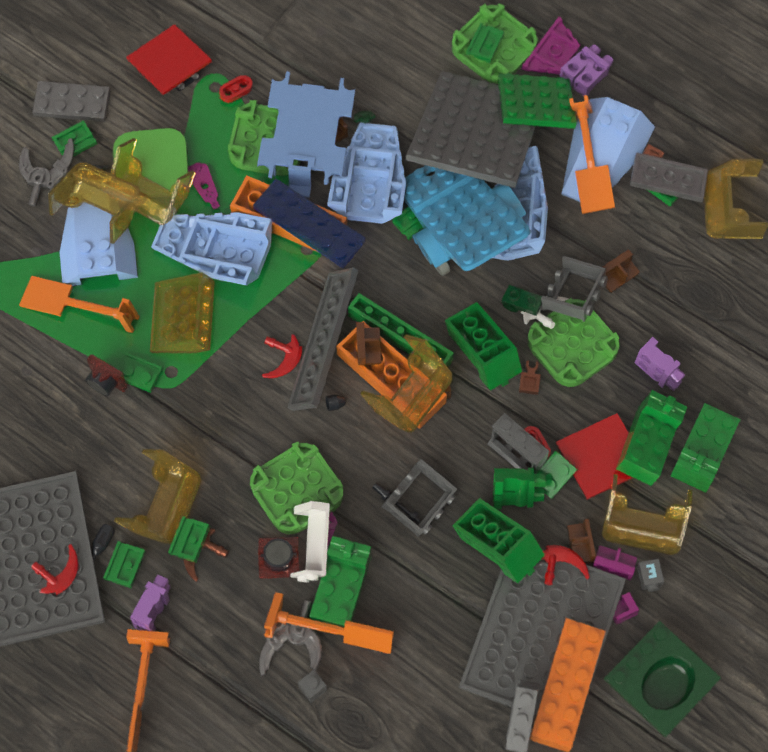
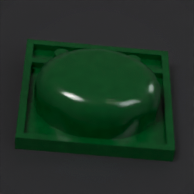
(662, 679)

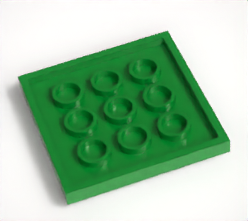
(536, 101)

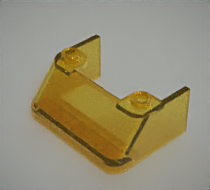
(98, 189)
(154, 201)
(720, 216)
(418, 392)
(171, 502)
(643, 528)

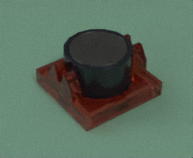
(104, 377)
(278, 556)

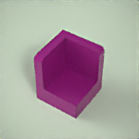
(625, 609)

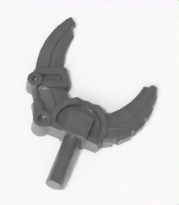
(40, 176)
(296, 635)

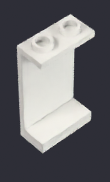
(316, 540)

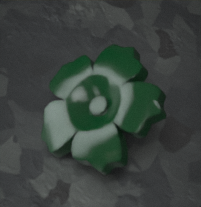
(364, 116)

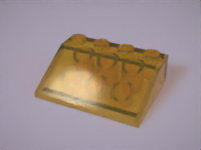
(182, 314)

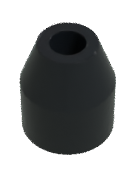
(335, 402)

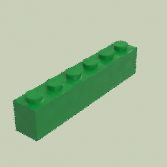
(392, 327)

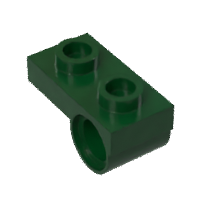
(519, 299)

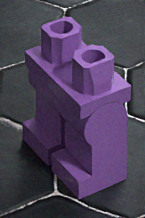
(586, 69)
(659, 365)
(151, 604)

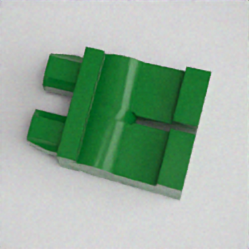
(517, 487)

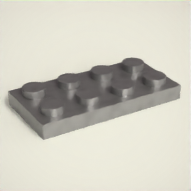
(71, 101)
(669, 177)

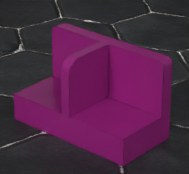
(615, 562)

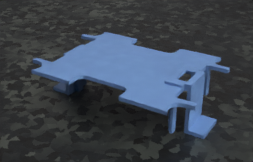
(306, 131)

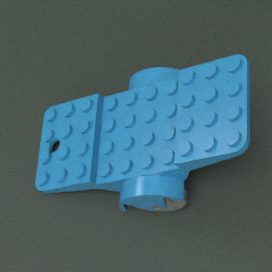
(462, 218)

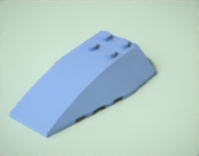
(615, 138)
(371, 177)
(532, 196)
(218, 244)
(88, 249)

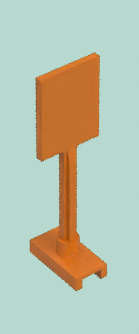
(594, 182)
(53, 296)
(353, 633)
(147, 640)

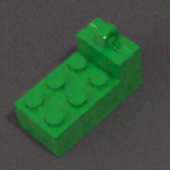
(484, 345)
(651, 437)
(705, 448)
(499, 539)
(343, 583)

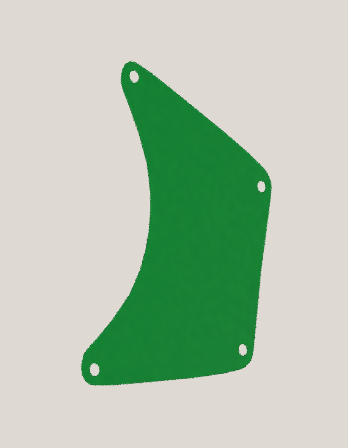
(233, 304)

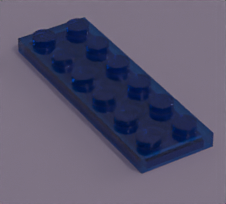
(309, 223)

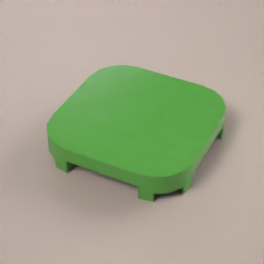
(513, 49)
(250, 126)
(161, 154)
(573, 347)
(295, 479)

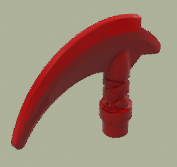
(292, 356)
(558, 553)
(61, 581)

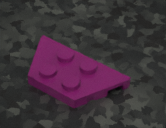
(553, 50)

